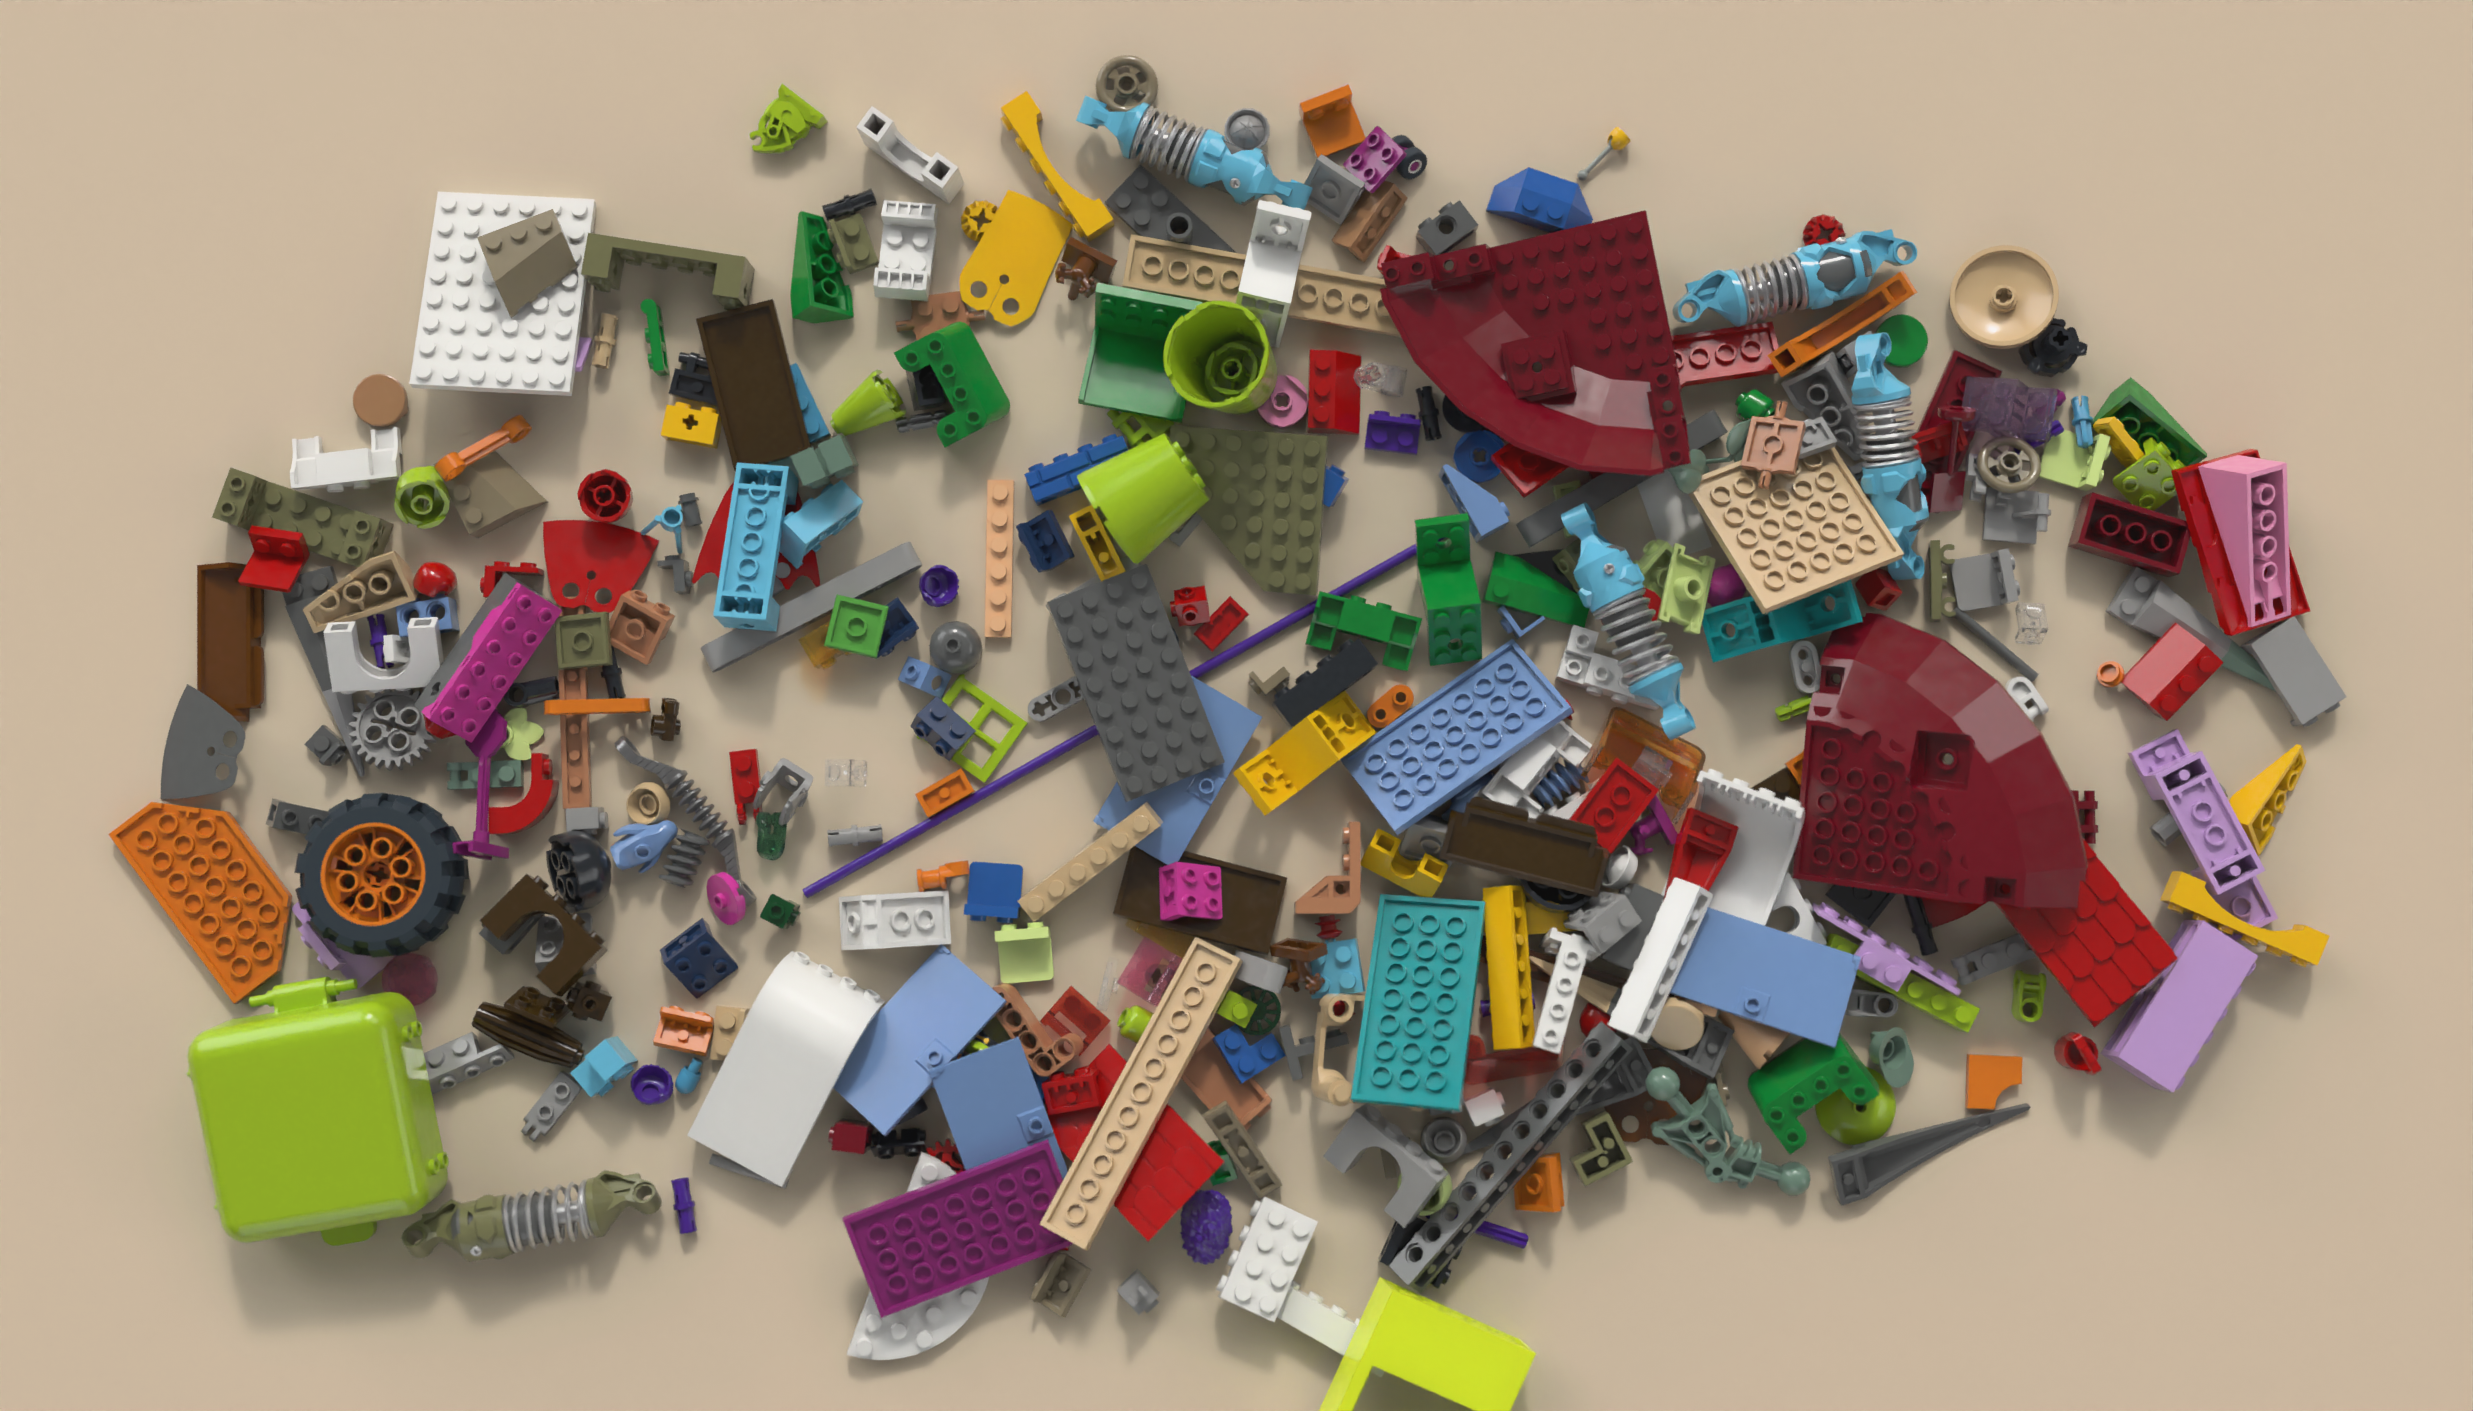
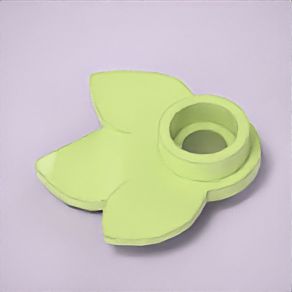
(521, 734)

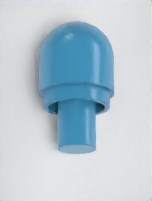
(689, 1077)

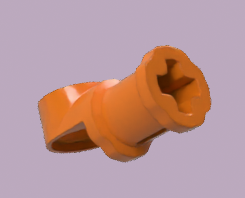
(937, 877)

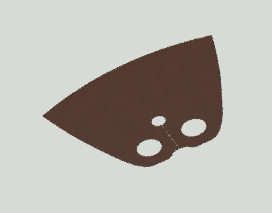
(1690, 1087)

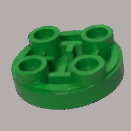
(1907, 338)

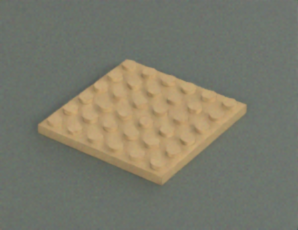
(1797, 533)

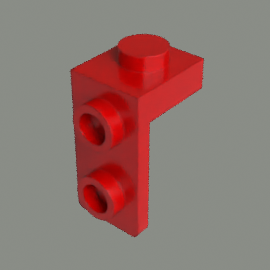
(494, 574)

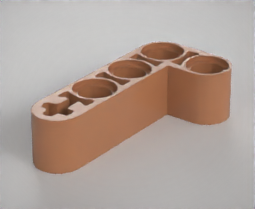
(1030, 1025)

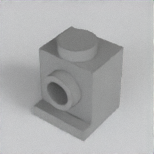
(586, 819)

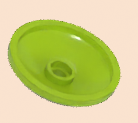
(1847, 1125)

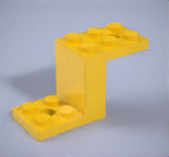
(1304, 752)

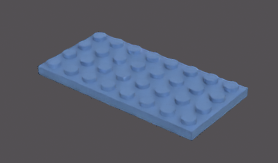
(1456, 736)

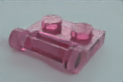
(1142, 967)

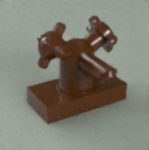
(1085, 263)
(1300, 955)

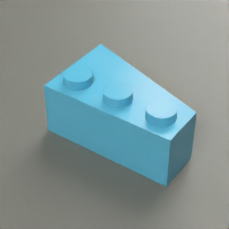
(817, 521)

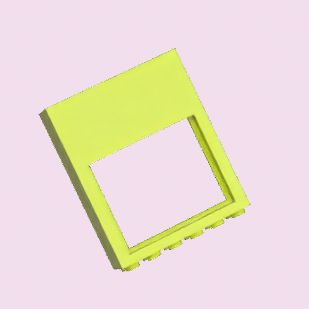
(1430, 1349)

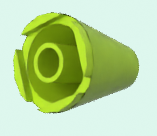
(868, 405)

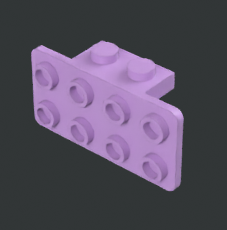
(352, 966)

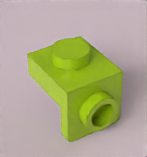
(1236, 1008)

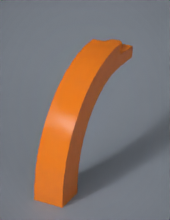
(1842, 325)

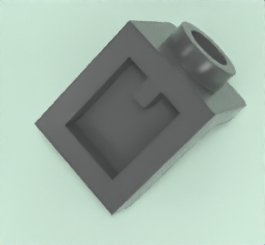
(327, 746)

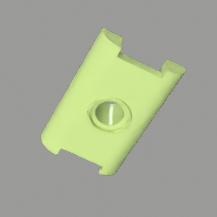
(1686, 590)

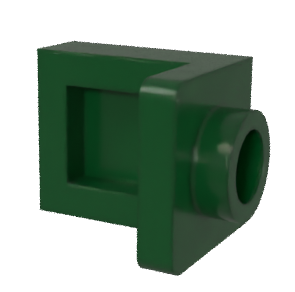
(780, 912)

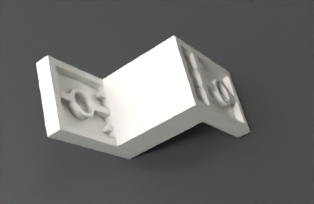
(1273, 265)

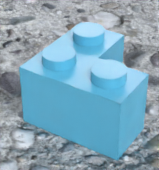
(603, 1065)

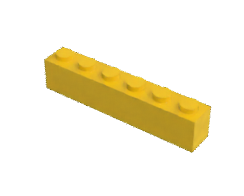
(1508, 967)

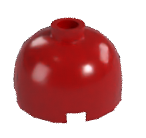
(605, 496)

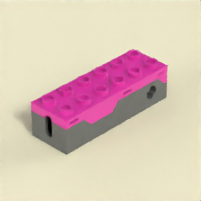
(486, 660)

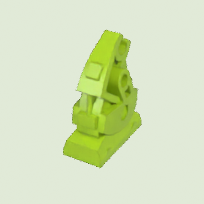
(788, 121)

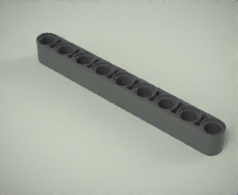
(1608, 485)

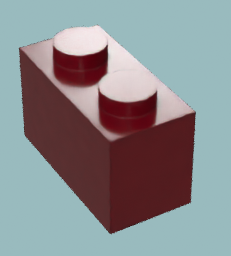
(851, 1136)

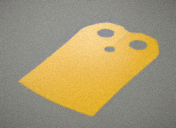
(1018, 243)

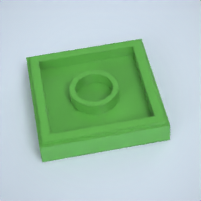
(856, 626)

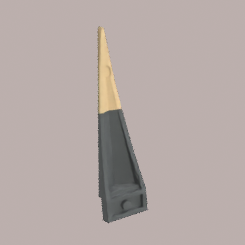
(1701, 1058)

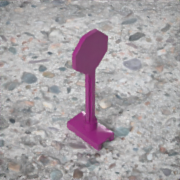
(484, 746)

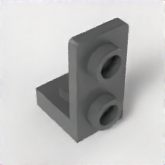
(293, 816)

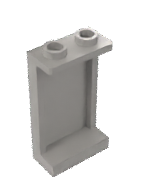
(2296, 671)

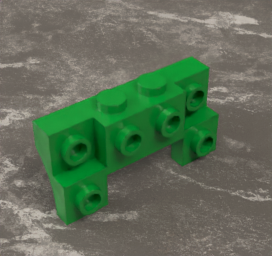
(1367, 622)

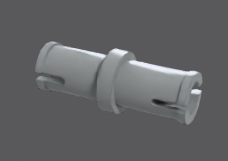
(855, 835)

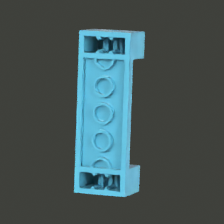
(753, 546)

